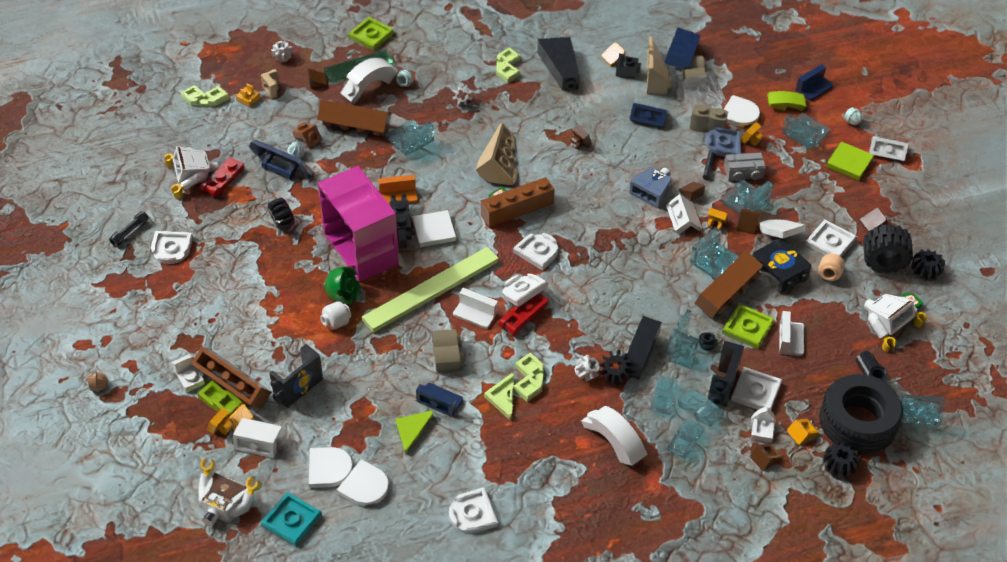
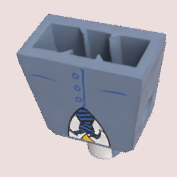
(651, 186)

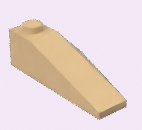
(656, 71)
(497, 160)

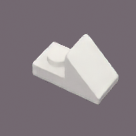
(187, 373)

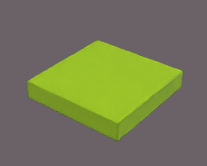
(371, 33)
(850, 161)
(748, 326)

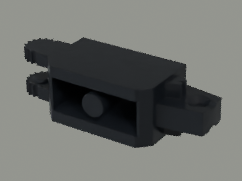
(403, 221)

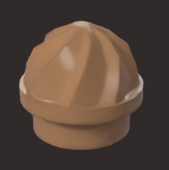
(97, 382)

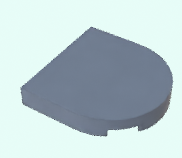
(724, 141)

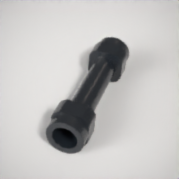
(118, 237)

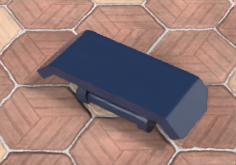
(682, 48)
(261, 148)

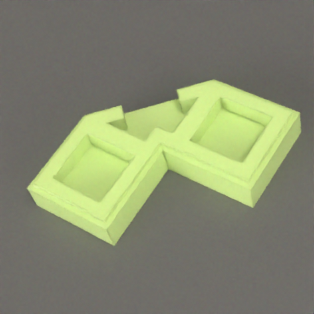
(504, 65)
(212, 98)
(533, 382)

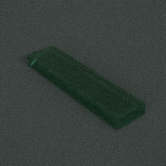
(341, 70)

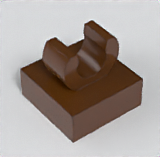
(580, 137)

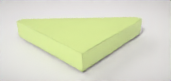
(502, 396)

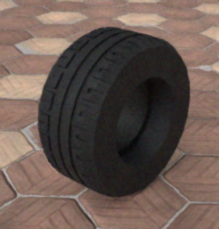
(866, 393)

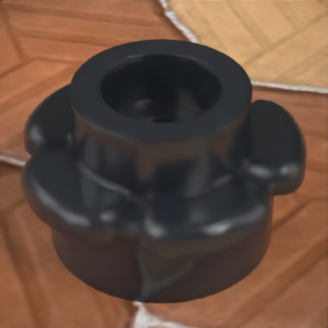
(707, 341)

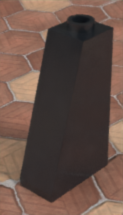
(560, 61)

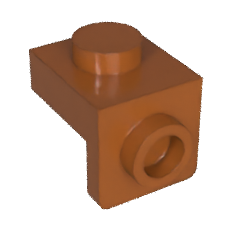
(308, 133)

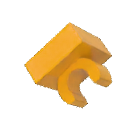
(248, 96)
(752, 135)
(717, 216)
(220, 422)

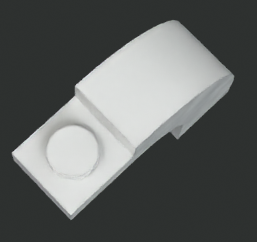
(365, 74)
(618, 432)

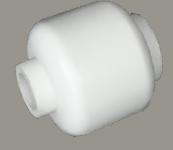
(335, 315)

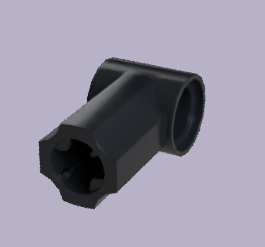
(870, 366)

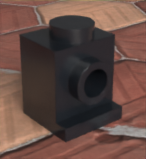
(627, 67)

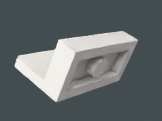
(888, 148)
(683, 214)
(476, 308)
(791, 336)
(256, 437)

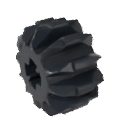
(281, 213)
(928, 264)
(620, 360)
(840, 460)

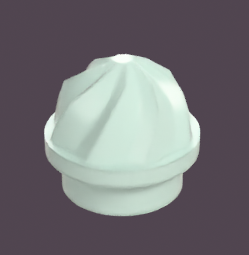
(404, 78)
(853, 116)
(297, 149)

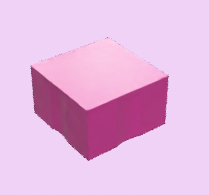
(359, 223)

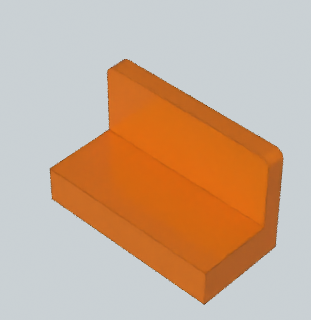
(398, 186)

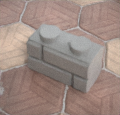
(744, 166)

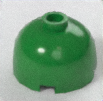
(342, 285)

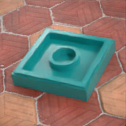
(291, 519)

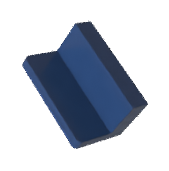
(813, 83)
(648, 114)
(438, 399)

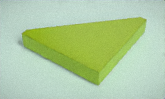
(411, 427)

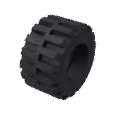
(888, 248)

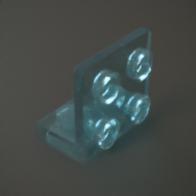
(805, 130)
(411, 136)
(747, 196)
(711, 255)
(683, 346)
(921, 409)

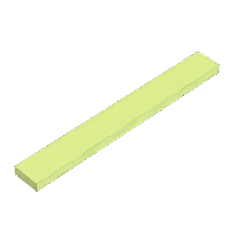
(429, 289)

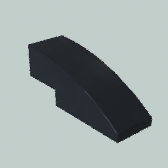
(643, 344)

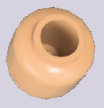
(831, 267)

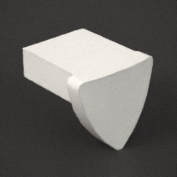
(763, 425)

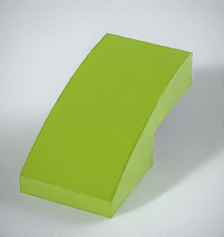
(785, 99)
(217, 398)

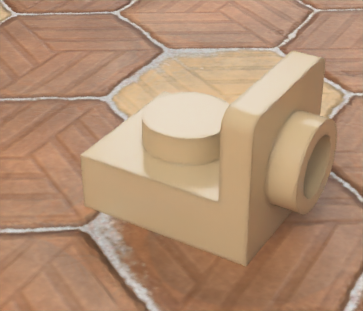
(270, 83)

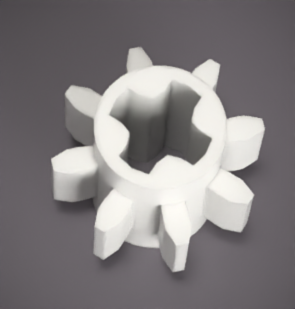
(282, 51)
(460, 99)
(587, 368)

